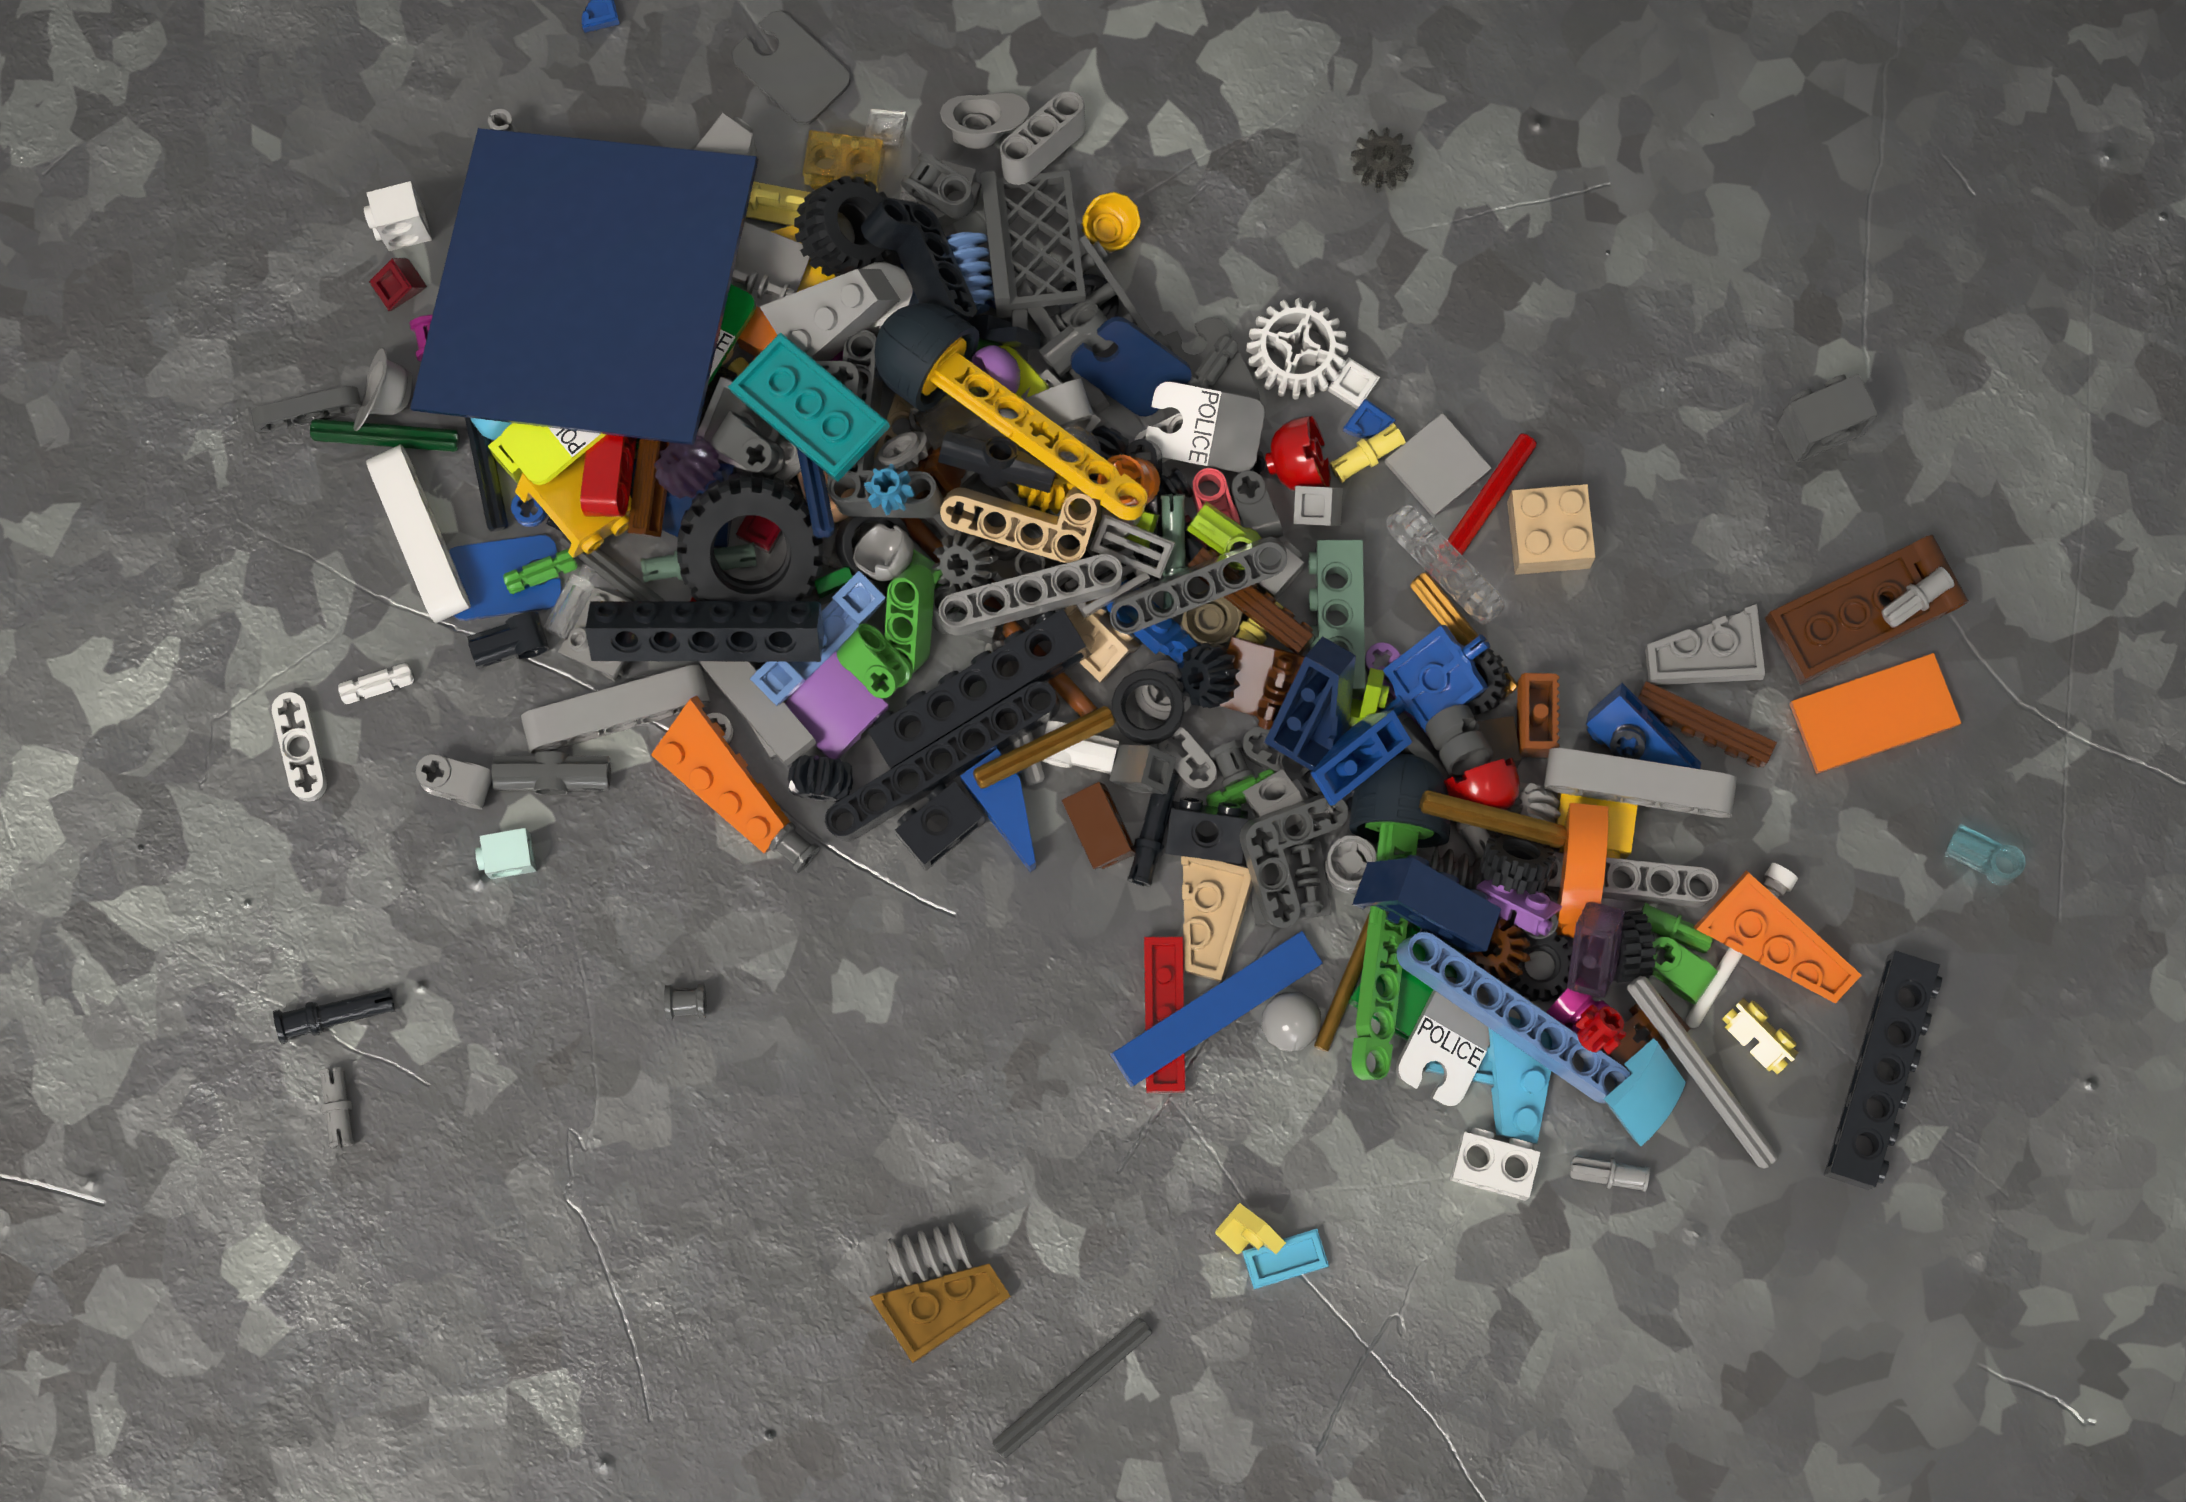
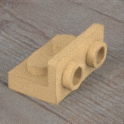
(1102, 640)

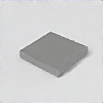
(1438, 465)

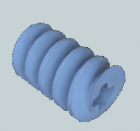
(968, 256)

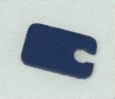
(1134, 369)

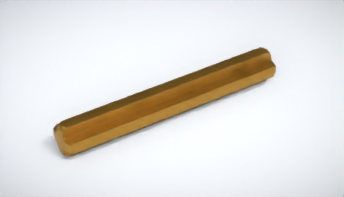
(1449, 615)
(1043, 747)
(1493, 819)

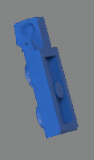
(1160, 637)

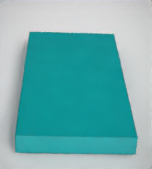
(809, 407)

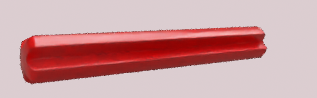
(1492, 492)

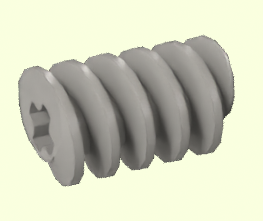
(927, 1254)

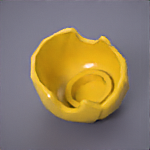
(1112, 221)

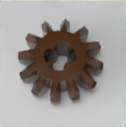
(1511, 944)

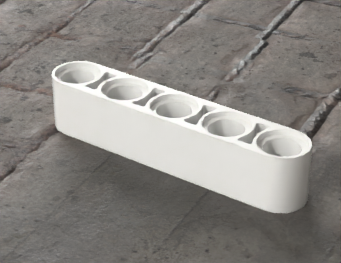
(418, 534)

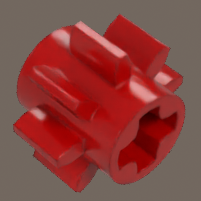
(1600, 1029)

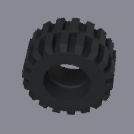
(820, 229)

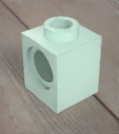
(506, 854)

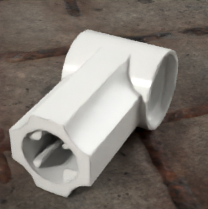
(1092, 753)

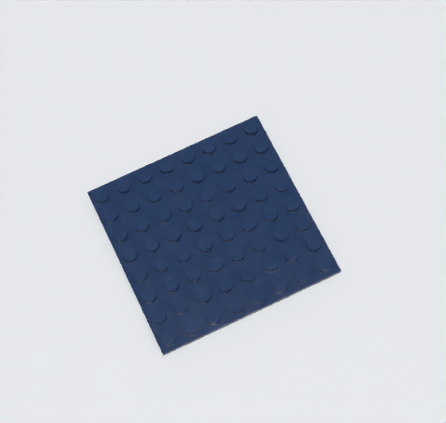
(585, 285)

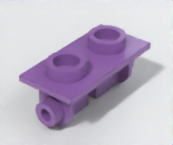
(1531, 909)

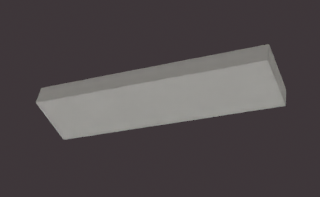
(773, 723)

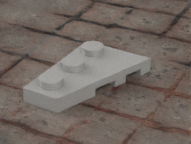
(1713, 653)

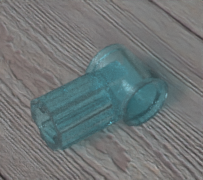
(1981, 854)

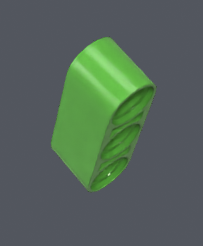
(917, 608)

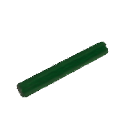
(385, 435)

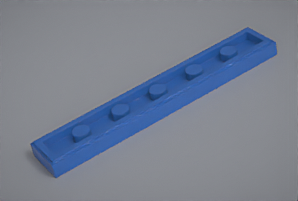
(1216, 1009)

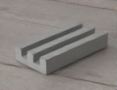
(1137, 531)
(1129, 586)

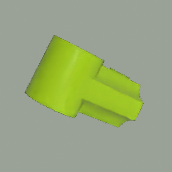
(1220, 531)

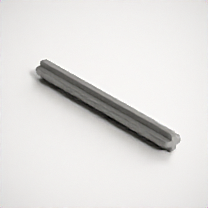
(1702, 1072)

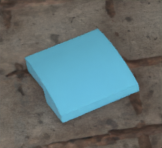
(1648, 1093)

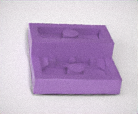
(835, 707)

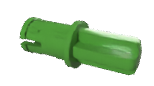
(1677, 929)

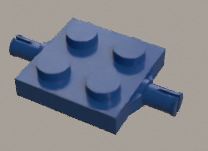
(1435, 675)

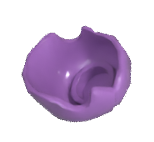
(999, 365)

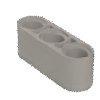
(1043, 137)

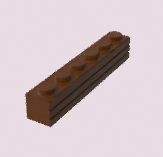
(648, 495)
(1263, 609)
(1706, 725)

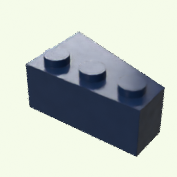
(1316, 705)
(1430, 901)

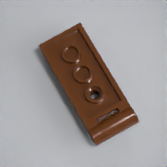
(1846, 615)

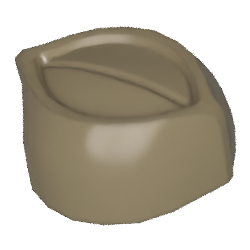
(1212, 622)

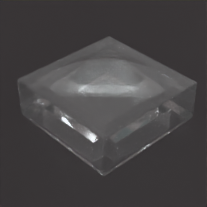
(887, 126)

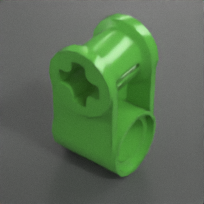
(872, 659)
(1683, 971)

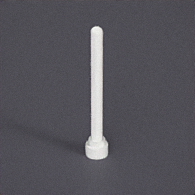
(1778, 882)

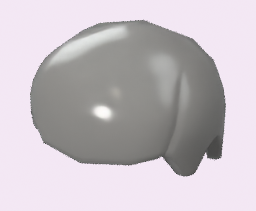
(884, 552)
(1291, 1021)

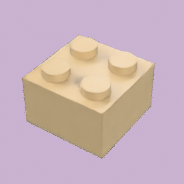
(1551, 529)

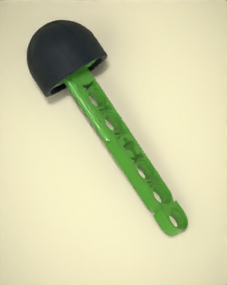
(1389, 813)

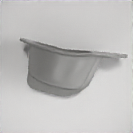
(983, 118)
(385, 390)

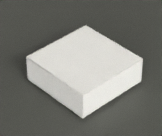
(1353, 383)

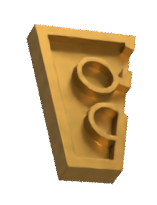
(938, 1309)

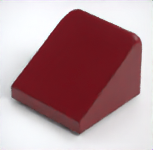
(397, 282)

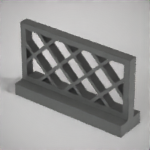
(1002, 253)

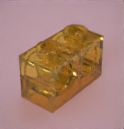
(847, 153)

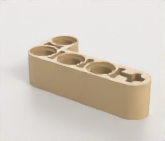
(1018, 516)

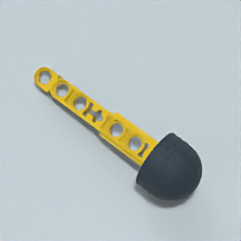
(929, 353)

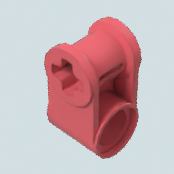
(1221, 500)

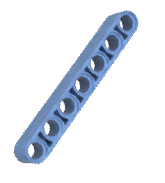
(1496, 1015)

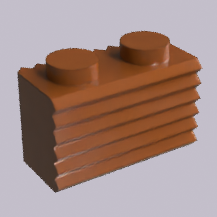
(1537, 714)

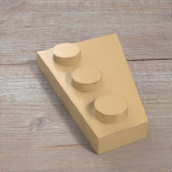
(1213, 912)

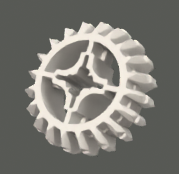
(1309, 355)

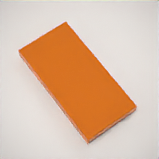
(1875, 713)

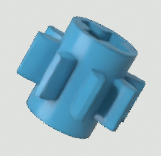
(889, 489)

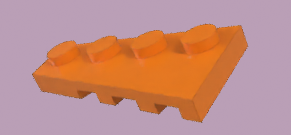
(710, 768)
(1770, 933)

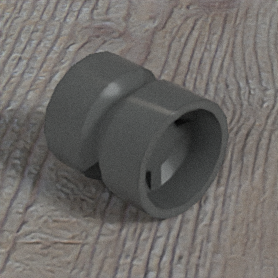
(1458, 739)

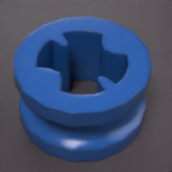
(533, 520)

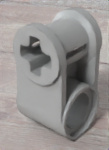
(461, 781)

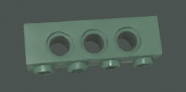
(1346, 560)

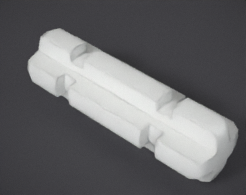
(375, 683)

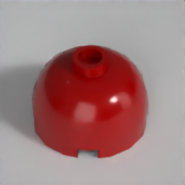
(1298, 455)
(1489, 784)

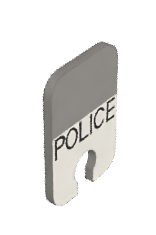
(1450, 1038)

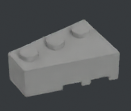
(832, 311)

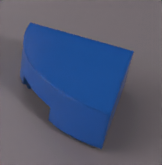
(599, 15)
(1367, 421)

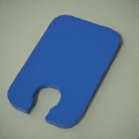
(482, 572)

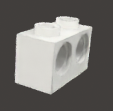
(397, 216)
(1493, 1175)

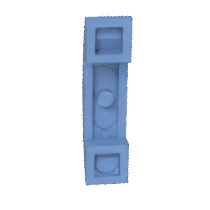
(840, 618)

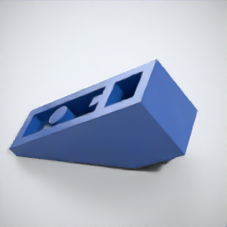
(1625, 708)
(1360, 754)
(1005, 809)

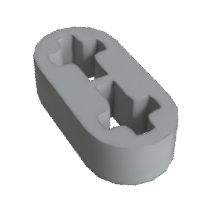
(1196, 755)

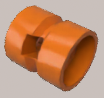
(1140, 471)

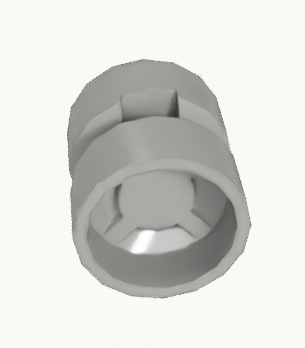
(1347, 862)

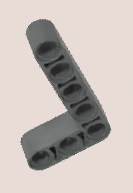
(862, 471)

